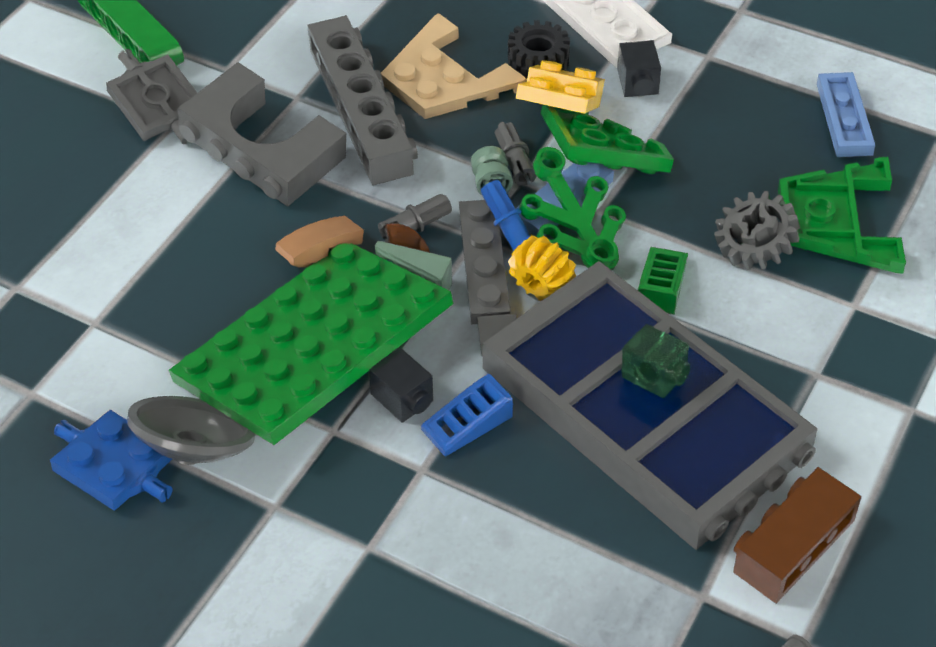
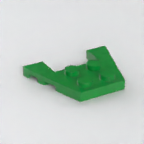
(830, 214)

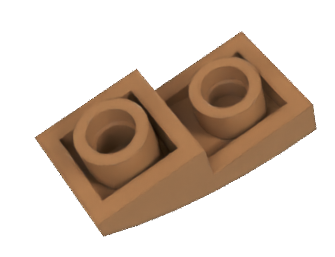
(314, 240)

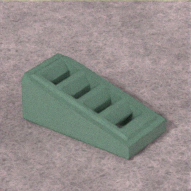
(424, 264)

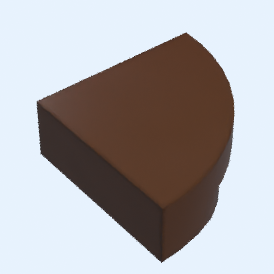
(405, 236)

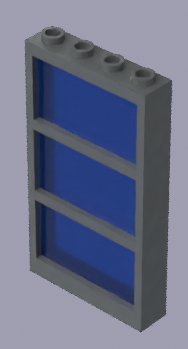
(682, 456)

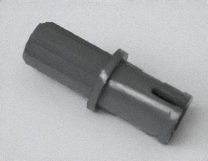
(516, 153)
(419, 215)

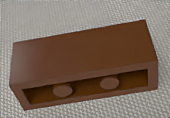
(795, 533)

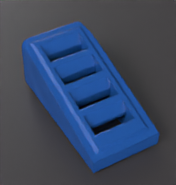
(489, 399)

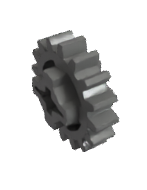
(757, 230)

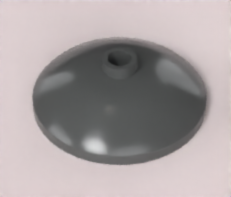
(187, 429)

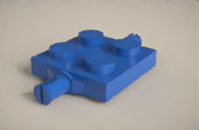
(109, 461)

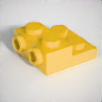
(562, 88)

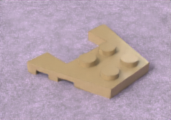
(435, 82)

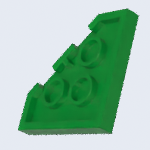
(610, 143)

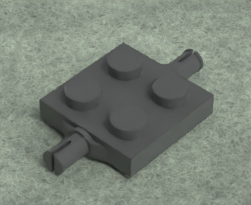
(151, 94)

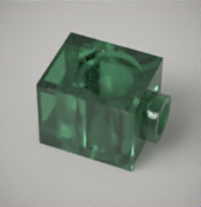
(655, 361)

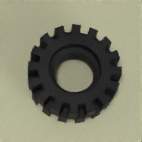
(549, 39)

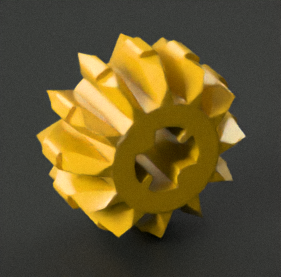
(541, 266)

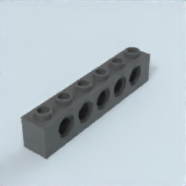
(361, 100)

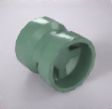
(489, 165)

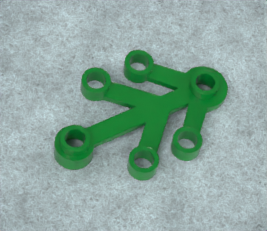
(548, 167)

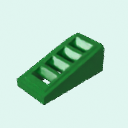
(663, 297)

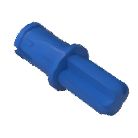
(505, 213)

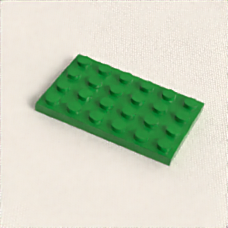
(310, 340)

